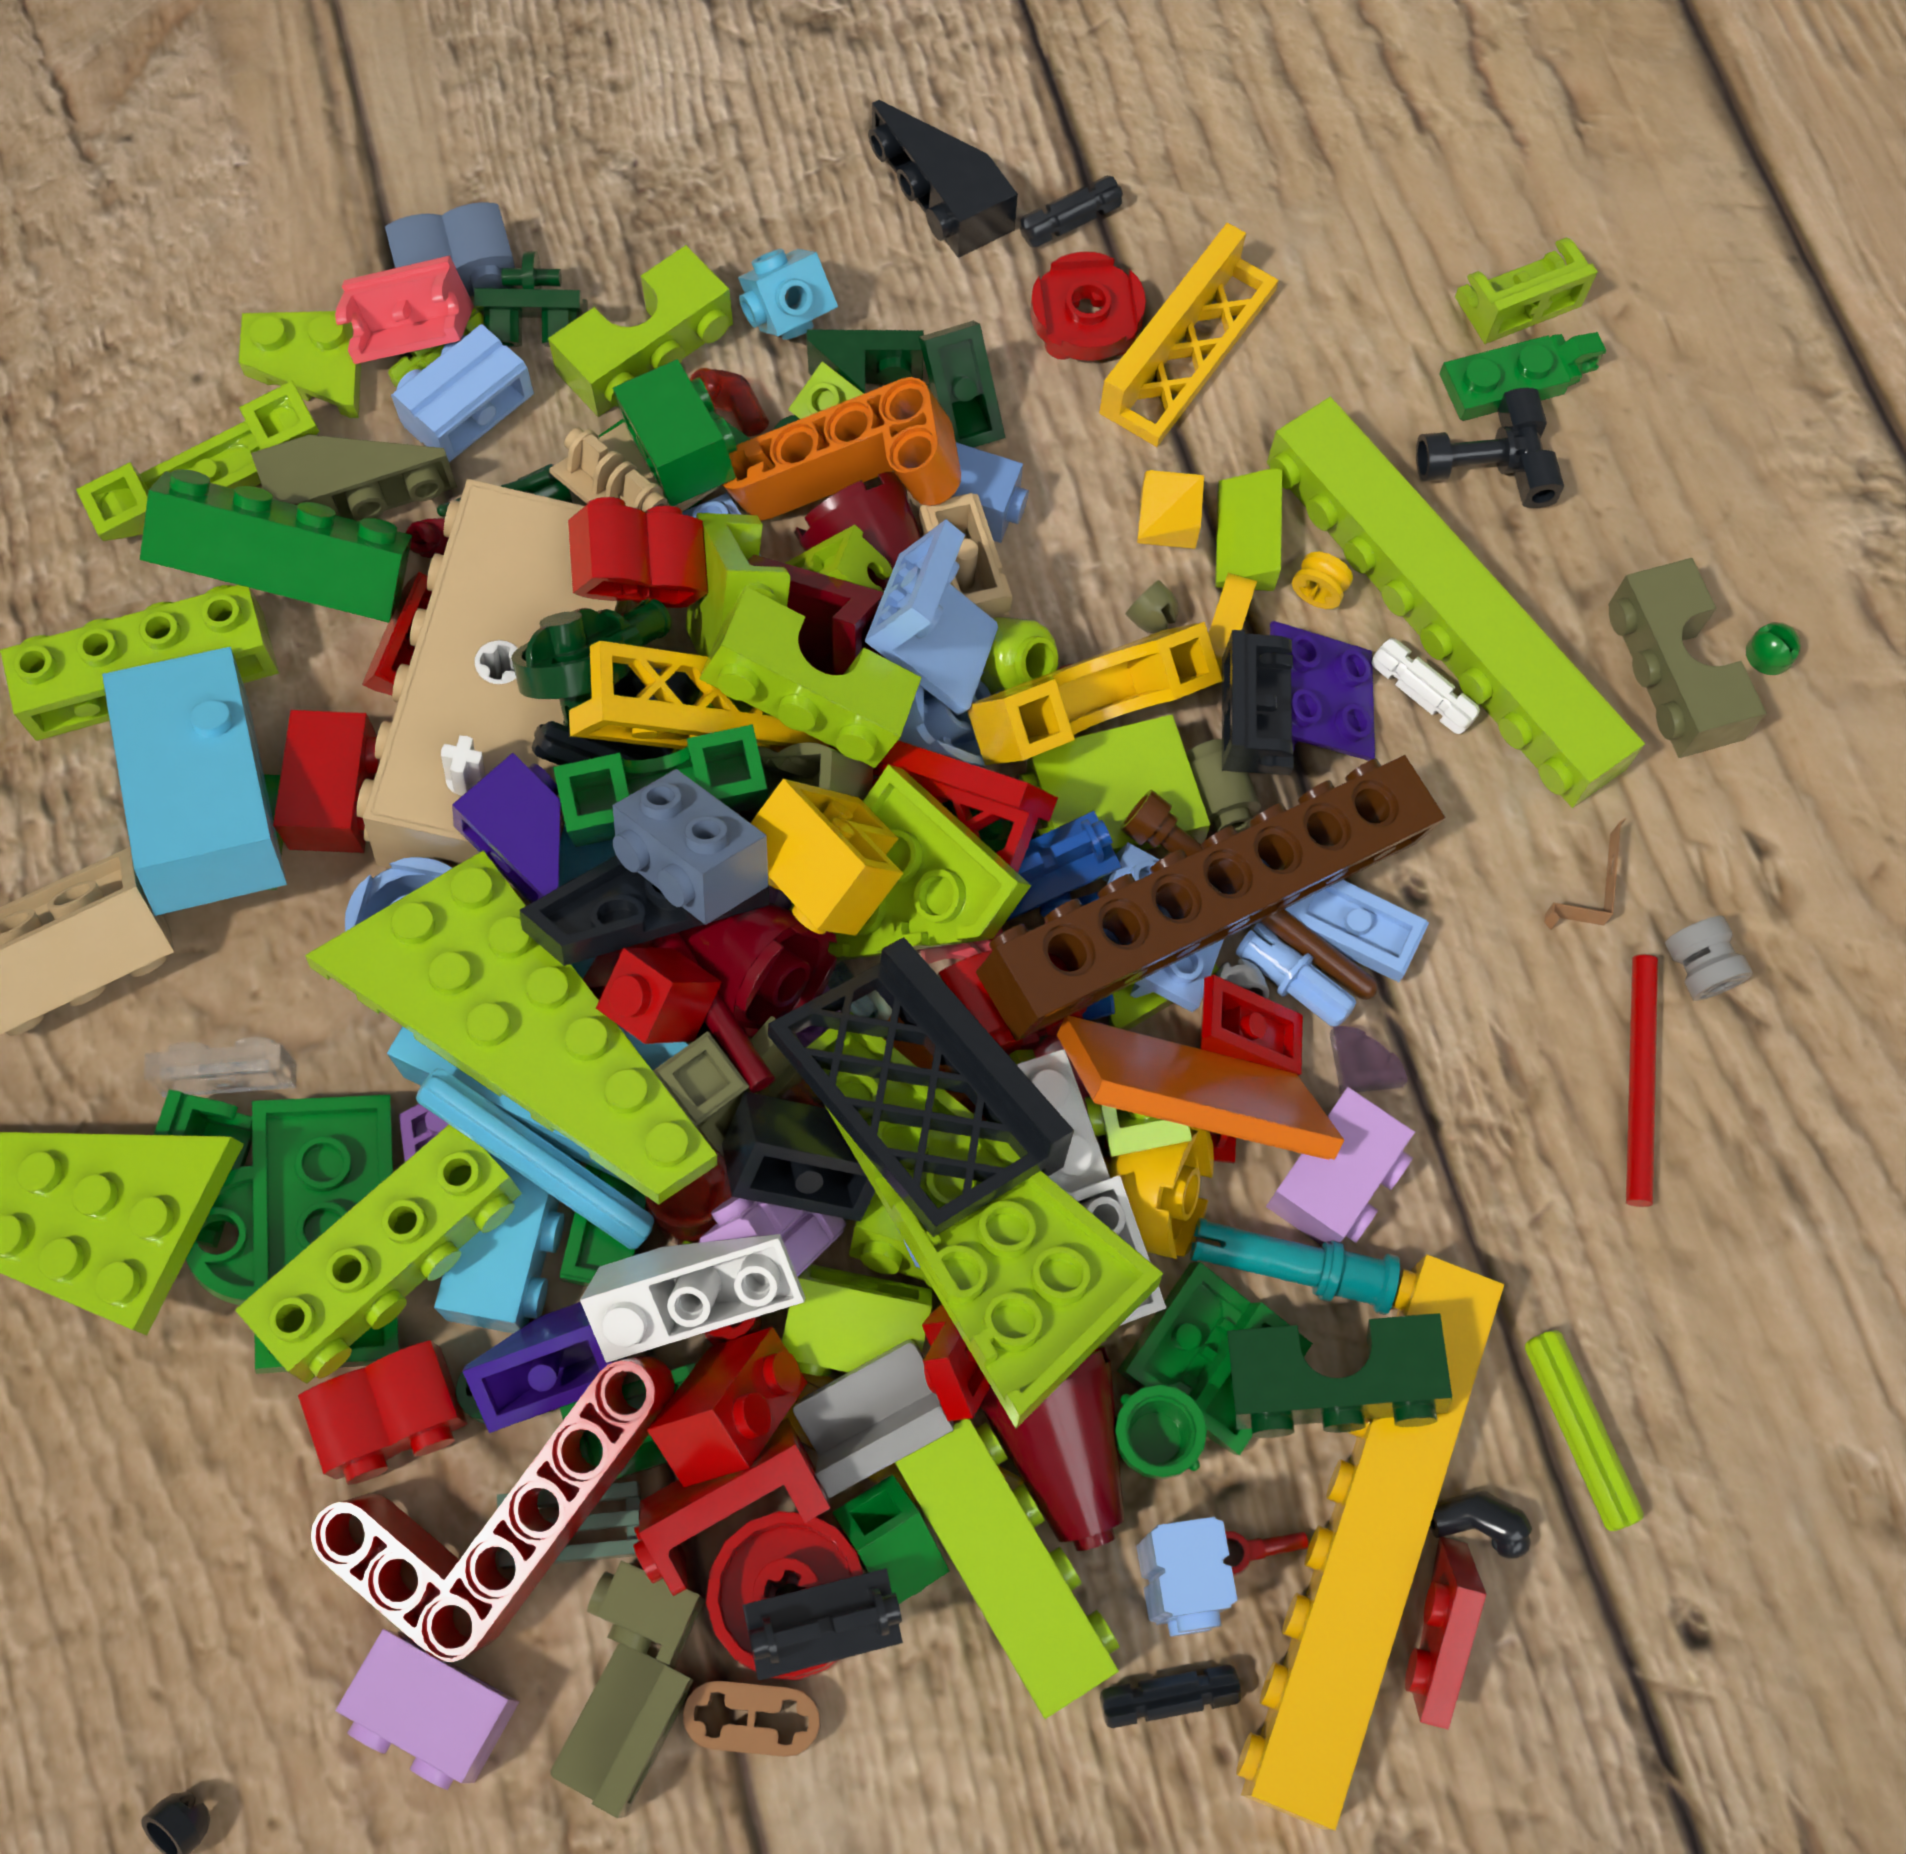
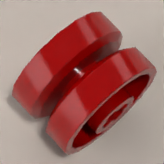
(761, 1561)

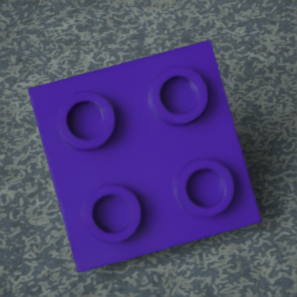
(1330, 693)

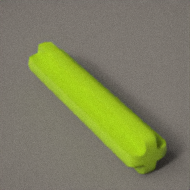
(1584, 1431)

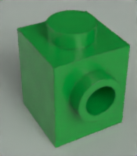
(898, 1544)

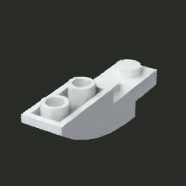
(1084, 1169)

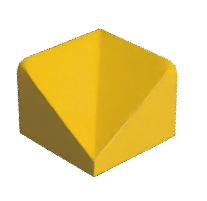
(1170, 509)

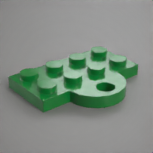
(305, 1175)

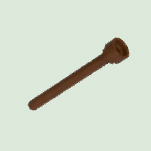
(1155, 824)

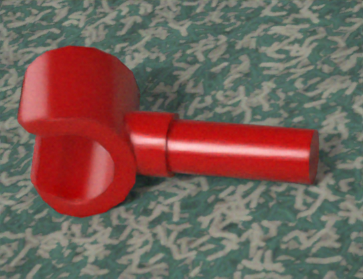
(1261, 1548)

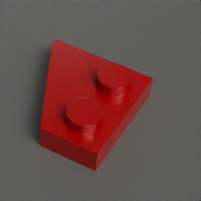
(1448, 1633)

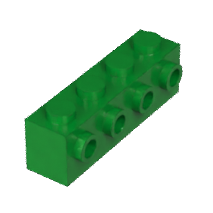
(275, 545)

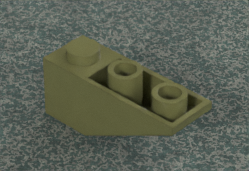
(353, 474)

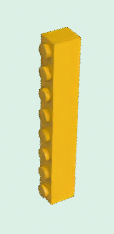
(1363, 1571)

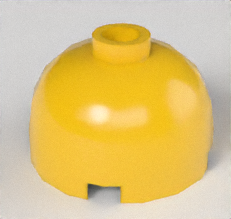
(1165, 1191)

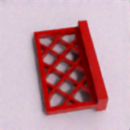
(978, 789)

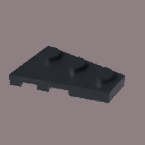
(609, 912)

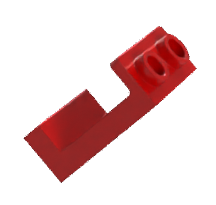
(682, 1512)

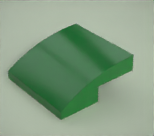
(1190, 1348)

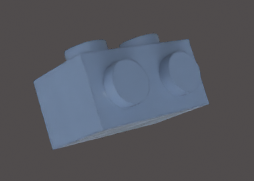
(690, 846)

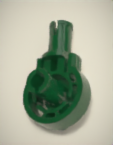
(558, 654)

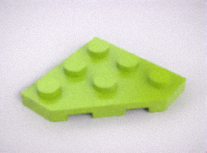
(950, 882)

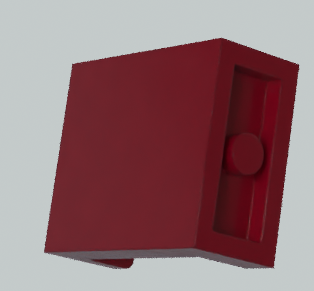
(834, 613)

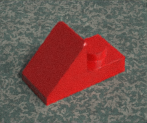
(1250, 1026)

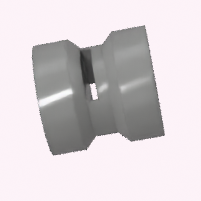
(1708, 958)

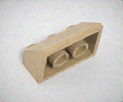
(75, 940)

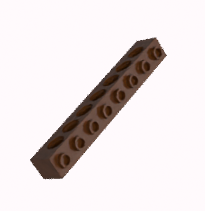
(1353, 828)

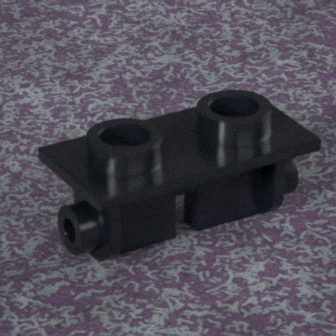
(823, 1623)

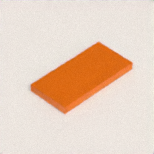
(1198, 1088)

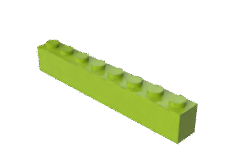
(1453, 603)

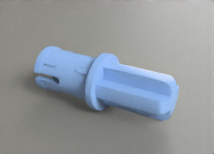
(1296, 975)

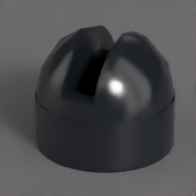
(177, 1824)

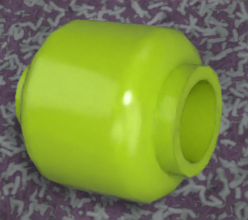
(1019, 654)

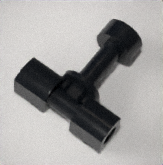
(1514, 450)

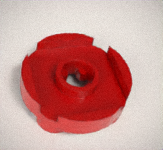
(1087, 335)

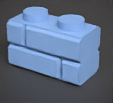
(462, 392)
(1187, 1575)

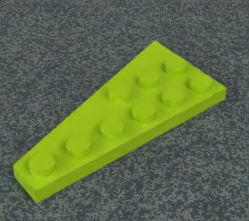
(517, 1022)
(107, 1215)
(1021, 1278)

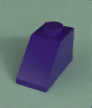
(516, 823)
(536, 1368)

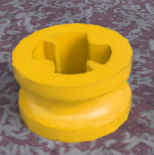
(1322, 580)

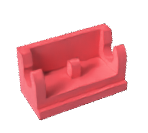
(404, 309)

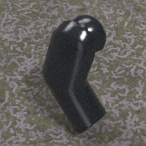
(1488, 1514)

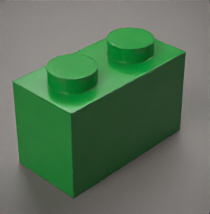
(676, 432)

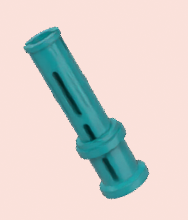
(1326, 1269)

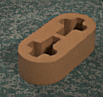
(753, 1699)

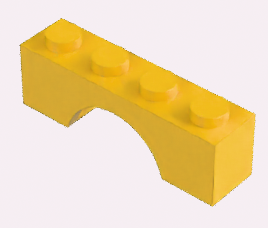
(1108, 685)

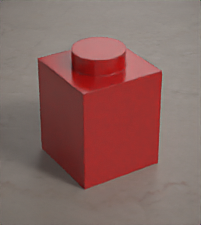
(658, 995)

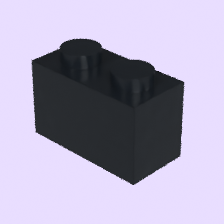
(793, 1159)

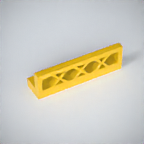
(1171, 324)
(668, 720)

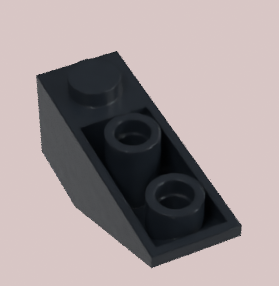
(953, 182)

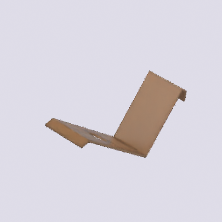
(1586, 915)

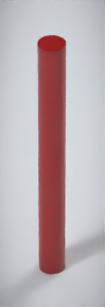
(1642, 1081)

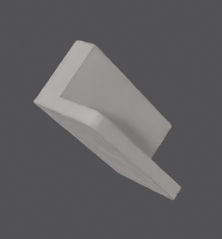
(871, 1417)

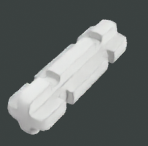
(1425, 686)

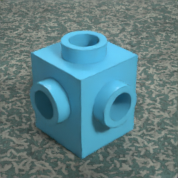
(786, 292)

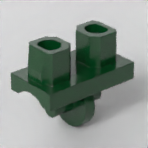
(506, 307)

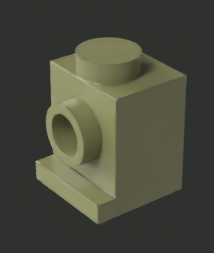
(645, 1612)

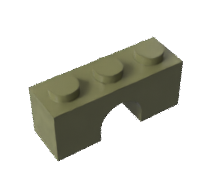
(1694, 702)

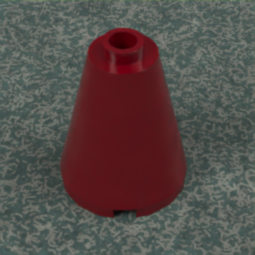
(880, 512)
(764, 962)
(1070, 1454)

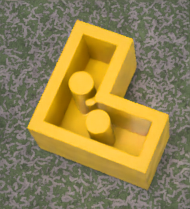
(827, 856)

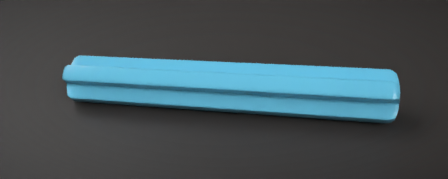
(535, 1158)

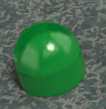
(1773, 648)

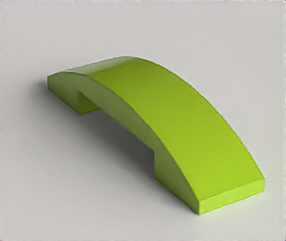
(119, 498)

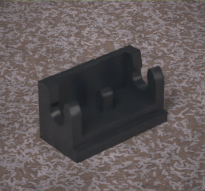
(1257, 704)

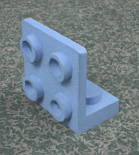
(930, 623)

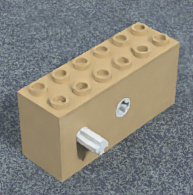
(460, 693)

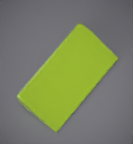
(1250, 528)

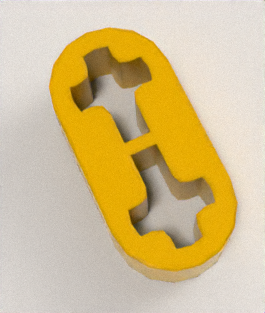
(1230, 612)

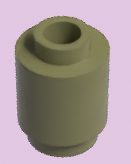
(1225, 794)

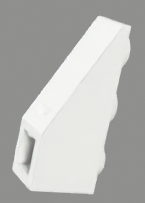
(687, 1292)

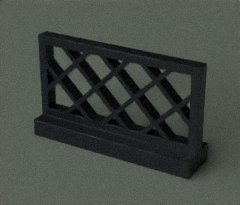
(972, 1066)

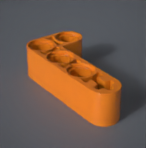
(856, 440)

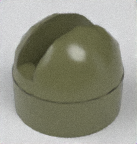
(1154, 609)

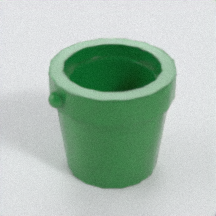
(1160, 1432)

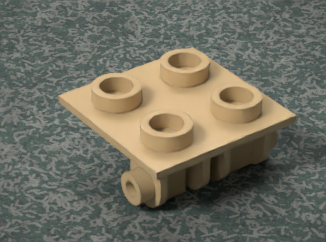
(611, 469)

